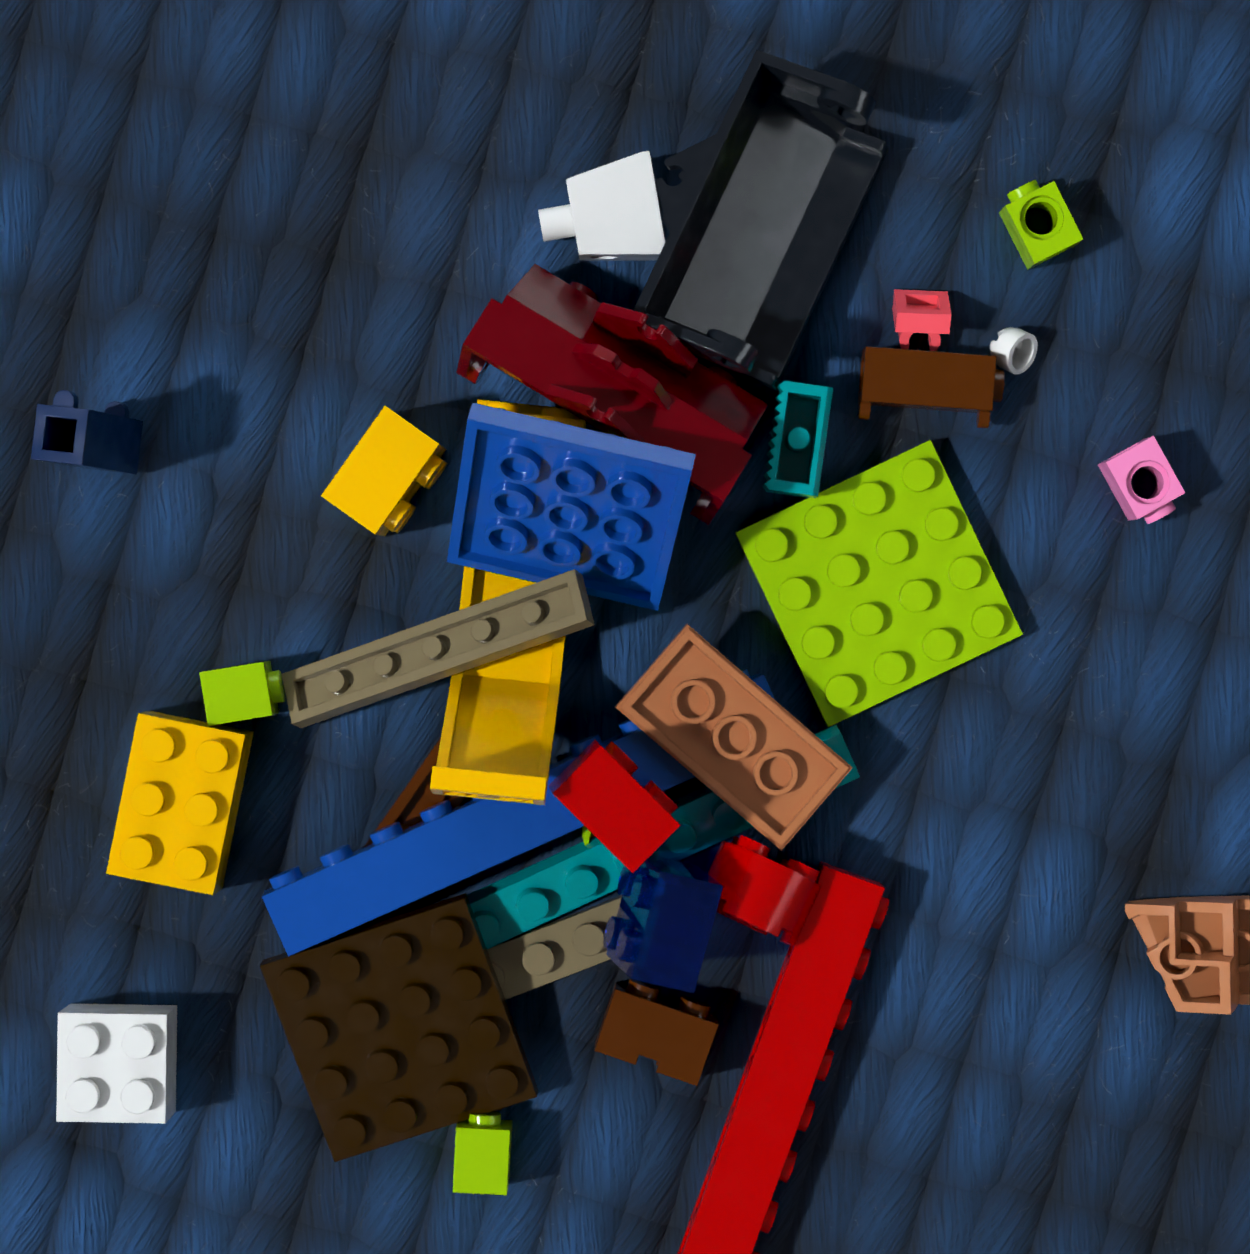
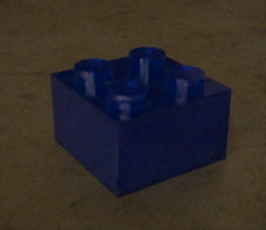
(663, 922)

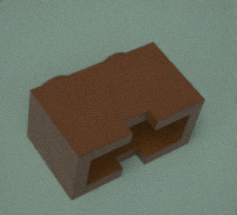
(658, 1029)

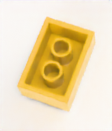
(179, 802)

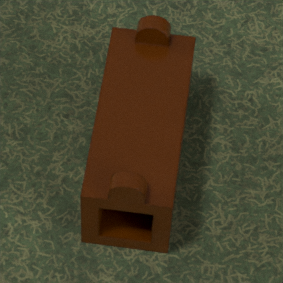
(929, 382)

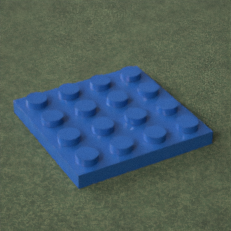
(565, 499)

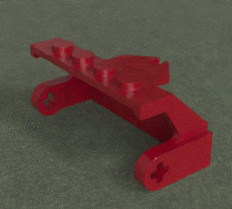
(617, 376)

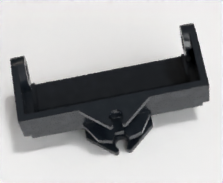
(762, 217)

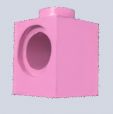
(1119, 472)

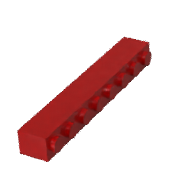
(784, 1065)

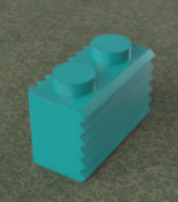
(798, 439)

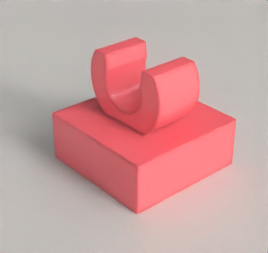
(921, 313)

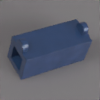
(86, 436)

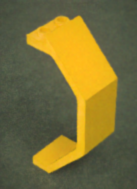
(503, 711)

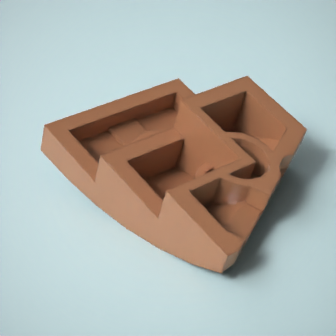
(1198, 949)

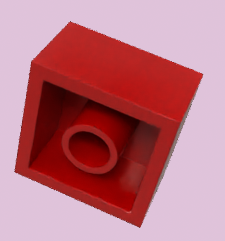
(614, 806)

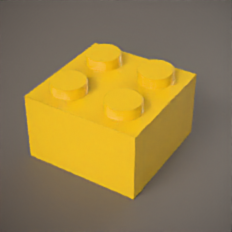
(386, 474)

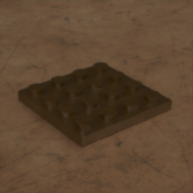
(400, 1028)

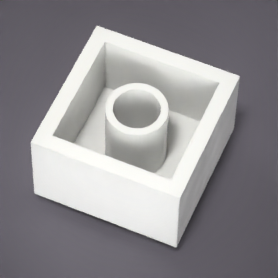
(116, 1063)

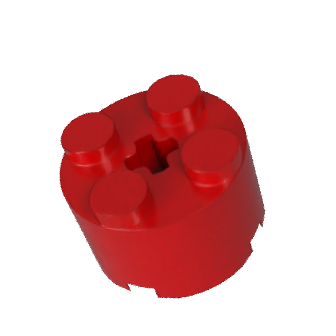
(762, 891)

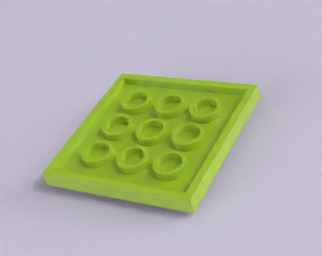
(879, 583)

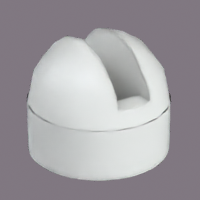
(1014, 349)

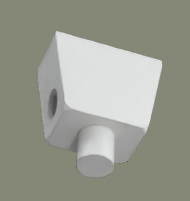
(610, 212)

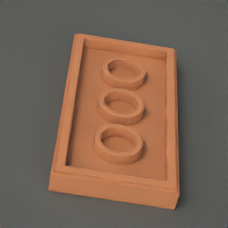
(733, 737)

